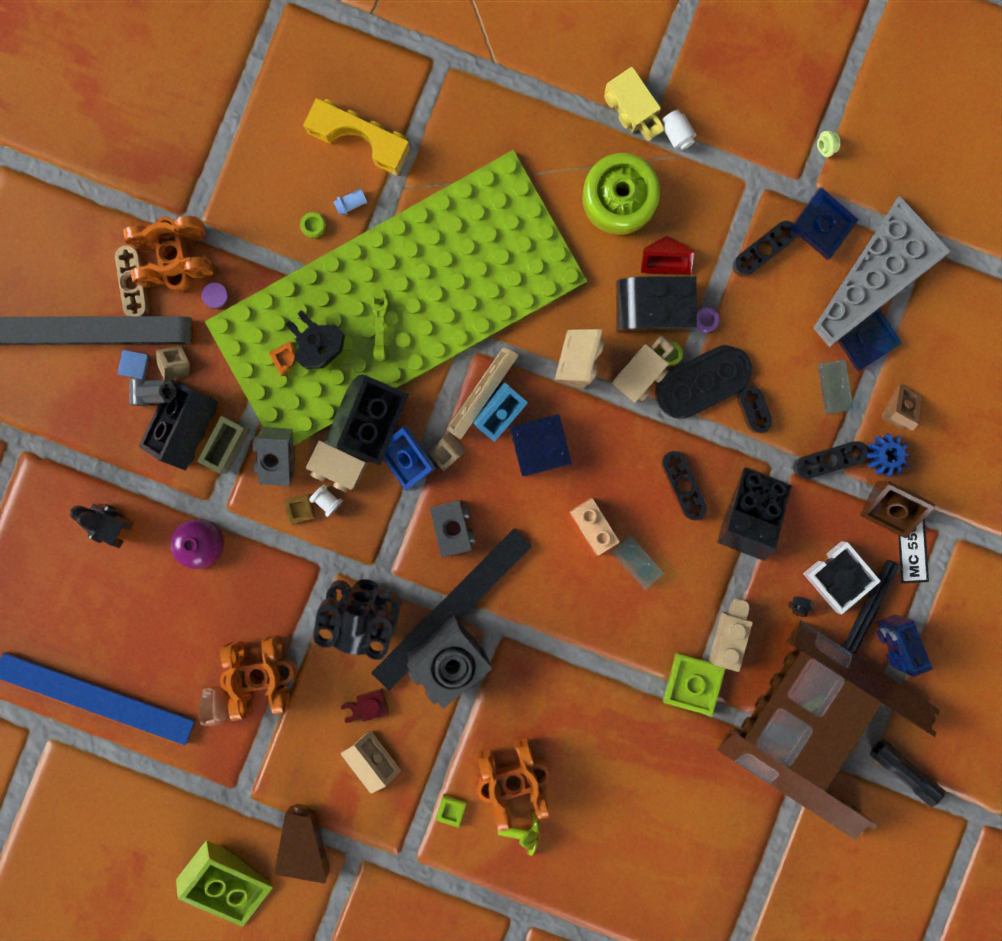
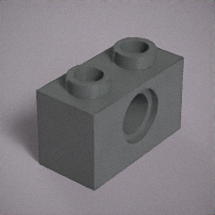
(279, 443)
(449, 543)

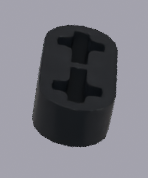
(760, 407)

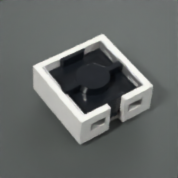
(842, 577)

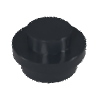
(801, 606)

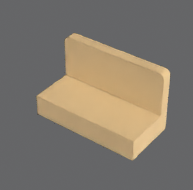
(371, 762)

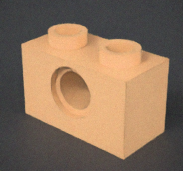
(594, 526)

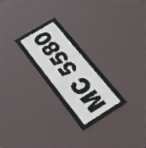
(914, 556)

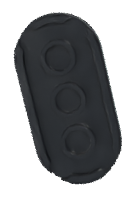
(703, 382)

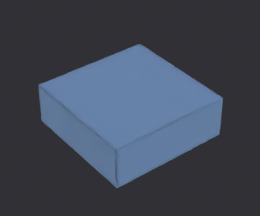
(133, 364)

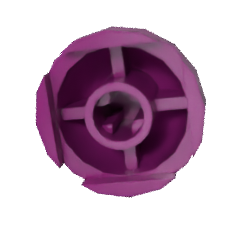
(196, 544)

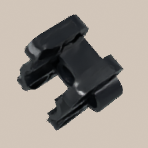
(357, 618)

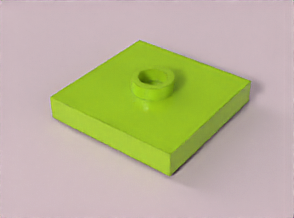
(694, 684)

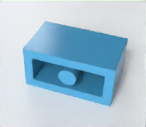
(499, 411)

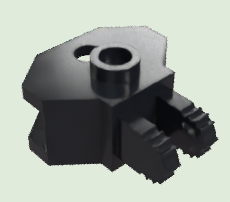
(314, 341)
(101, 523)

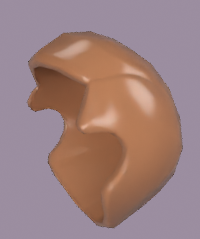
(213, 706)

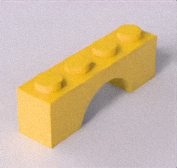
(329, 123)

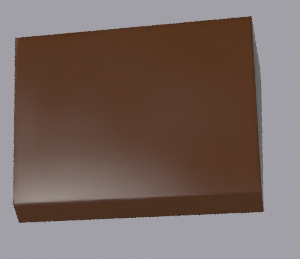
(896, 508)

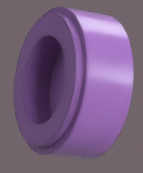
(215, 295)
(707, 319)

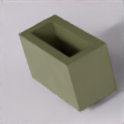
(224, 445)

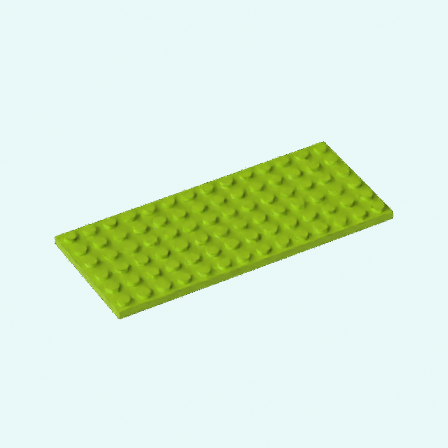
(451, 278)

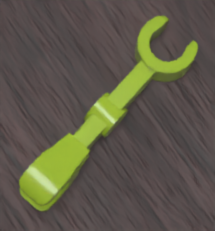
(379, 312)

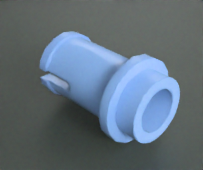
(350, 202)

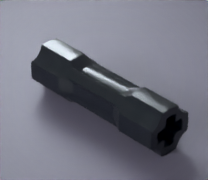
(921, 784)

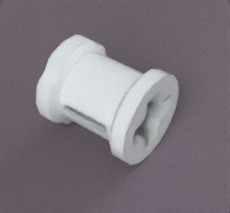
(326, 500)

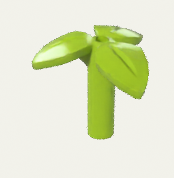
(529, 838)

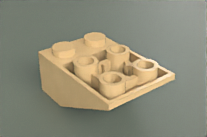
(577, 357)

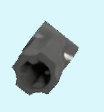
(146, 392)

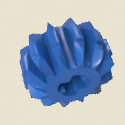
(896, 452)

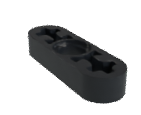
(746, 254)
(850, 461)
(698, 500)

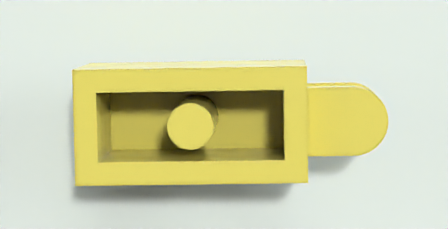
(634, 104)

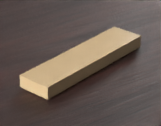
(482, 392)

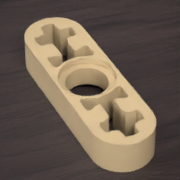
(121, 265)

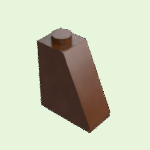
(301, 847)

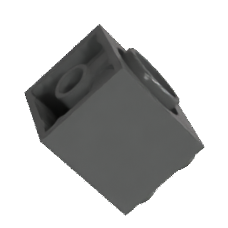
(447, 662)

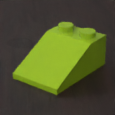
(222, 884)

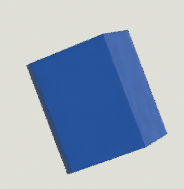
(408, 458)

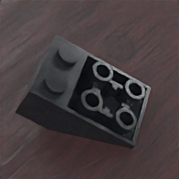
(755, 514)

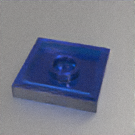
(824, 223)
(869, 340)

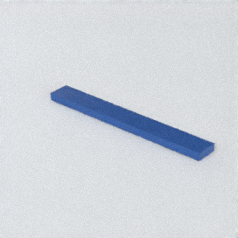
(96, 698)

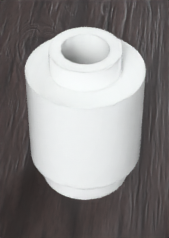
(678, 130)

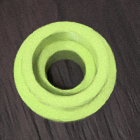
(828, 143)

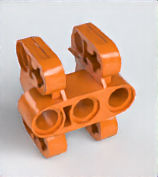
(180, 232)
(234, 659)
(528, 783)

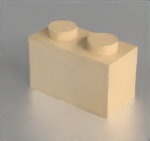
(336, 466)

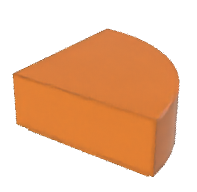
(284, 357)

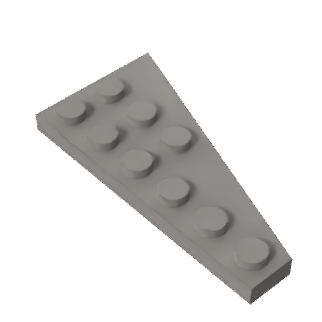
(890, 262)

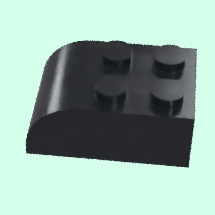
(656, 304)
(367, 418)

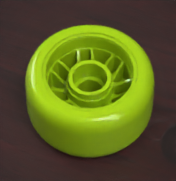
(616, 213)

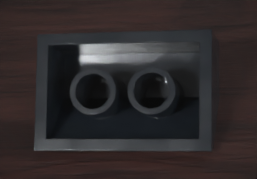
(179, 426)

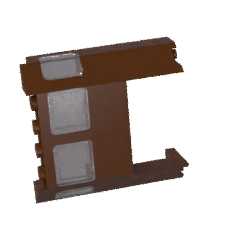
(814, 721)

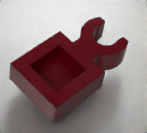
(369, 705)

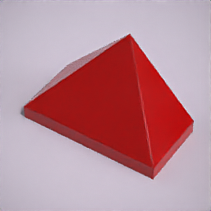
(667, 257)

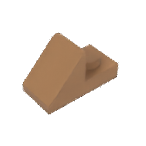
(903, 408)

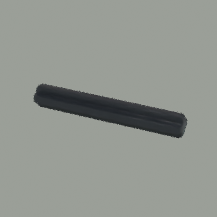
(871, 606)

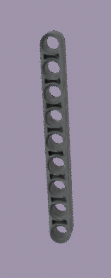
(96, 330)

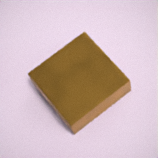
(299, 509)

